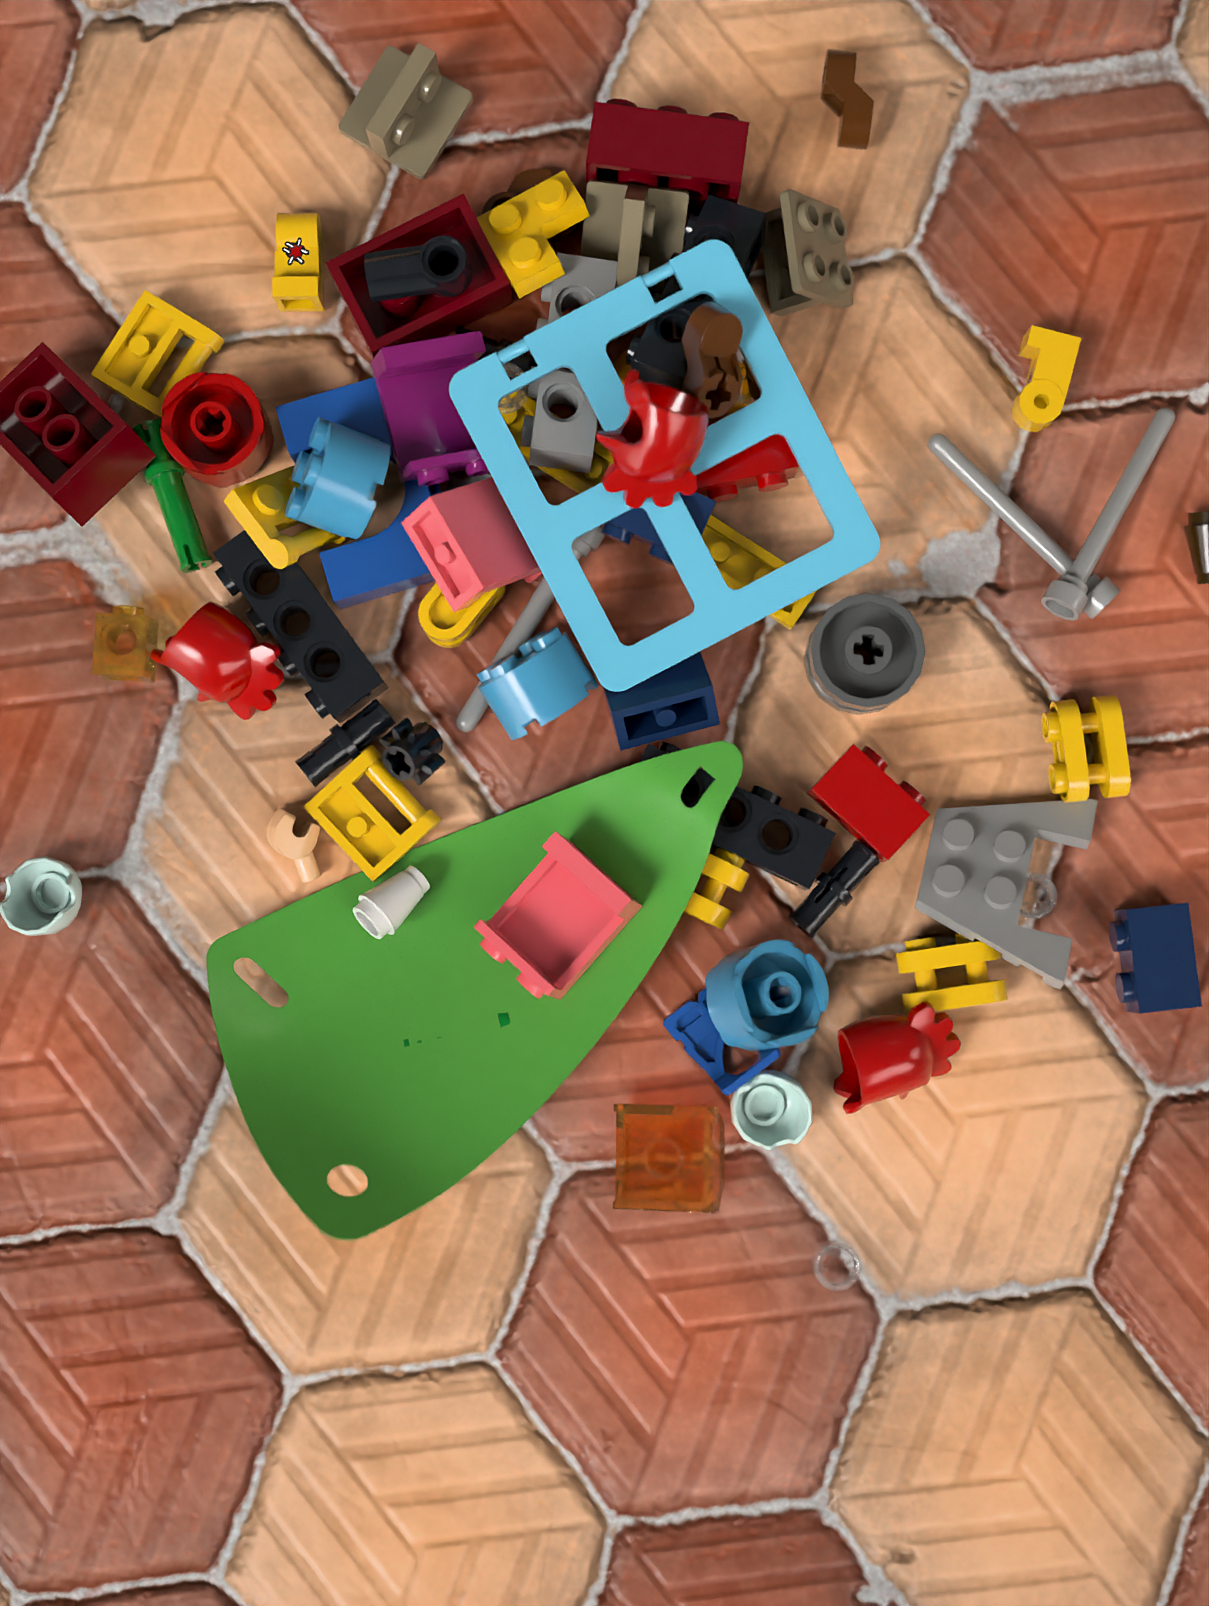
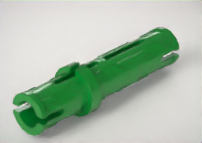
(166, 478)

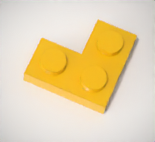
(521, 230)

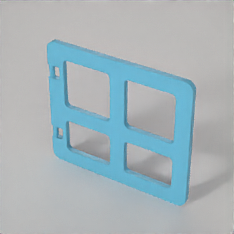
(549, 530)

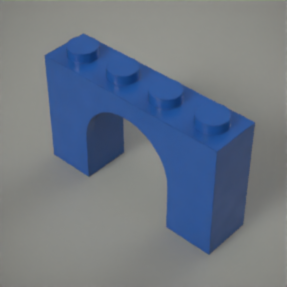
(388, 559)

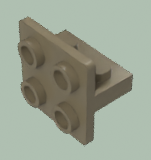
(406, 110)
(634, 226)
(805, 255)

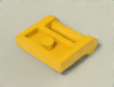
(144, 347)
(261, 512)
(360, 826)

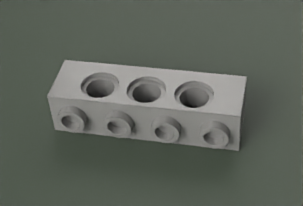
(568, 441)

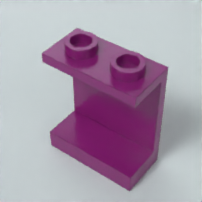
(418, 408)

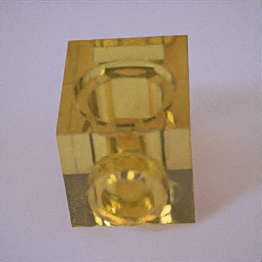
(136, 665)

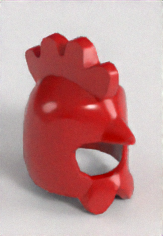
(655, 443)
(224, 660)
(893, 1055)

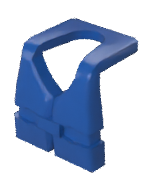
(703, 1043)

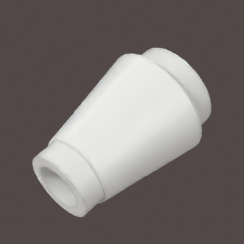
(390, 902)

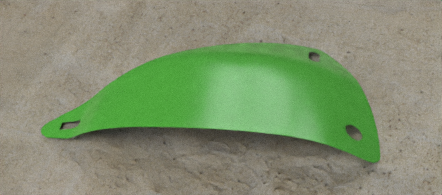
(331, 1069)

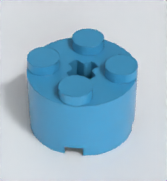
(338, 479)
(537, 684)
(766, 996)

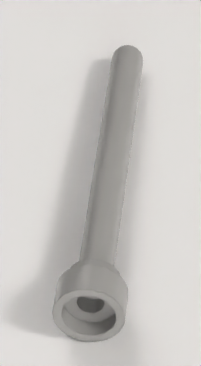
(1099, 591)
(1068, 594)
(523, 630)

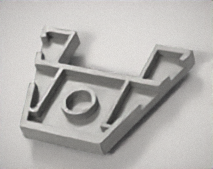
(980, 873)

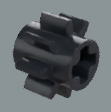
(412, 751)

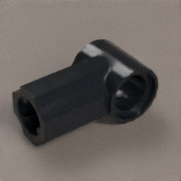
(411, 270)

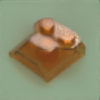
(669, 1157)

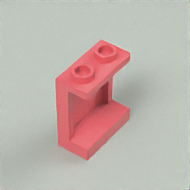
(470, 542)
(558, 920)

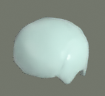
(41, 897)
(771, 1110)

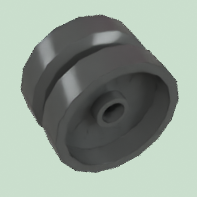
(882, 630)

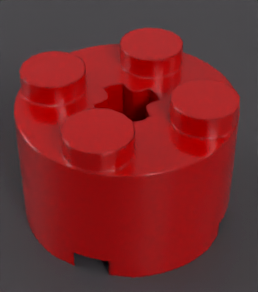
(221, 399)

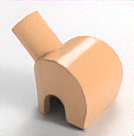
(297, 845)

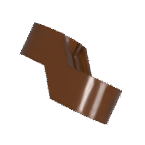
(847, 99)
(711, 357)

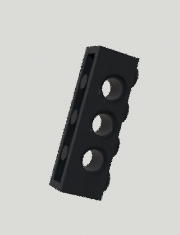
(719, 220)
(354, 682)
(808, 837)

